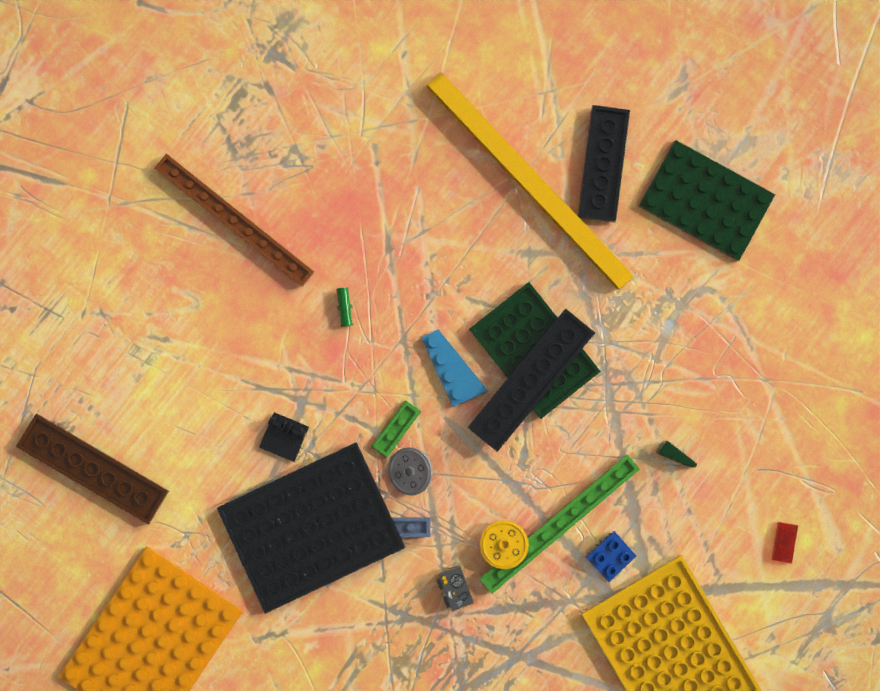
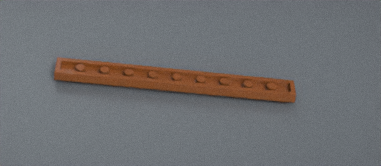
(234, 220)

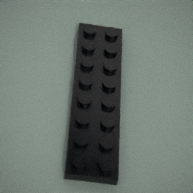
(531, 380)

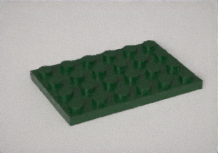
(707, 200)
(515, 329)

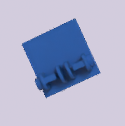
(611, 556)

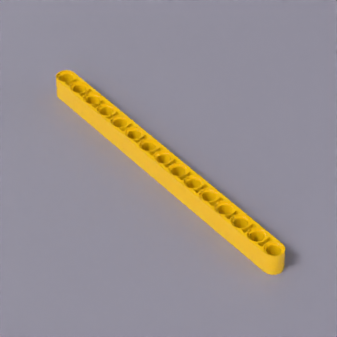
(529, 181)

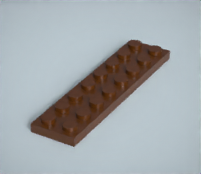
(92, 468)

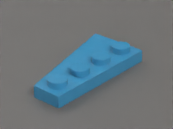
(453, 372)

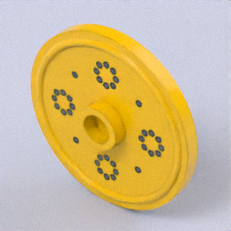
(504, 544)

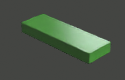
(396, 429)

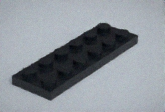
(603, 163)

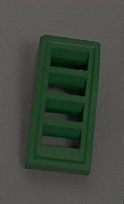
(670, 451)

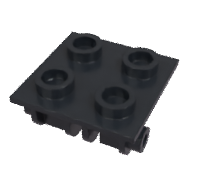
(284, 437)

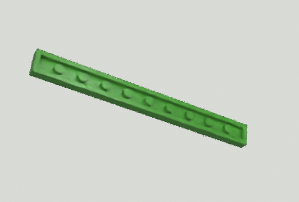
(565, 519)

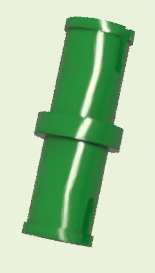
(344, 306)

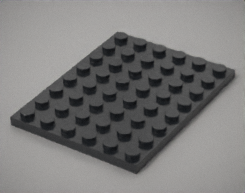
(311, 527)

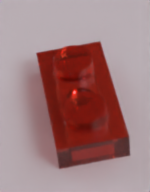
(784, 542)

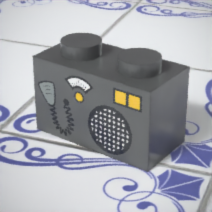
(455, 588)

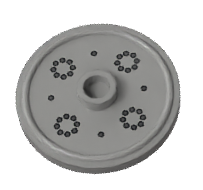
(410, 471)

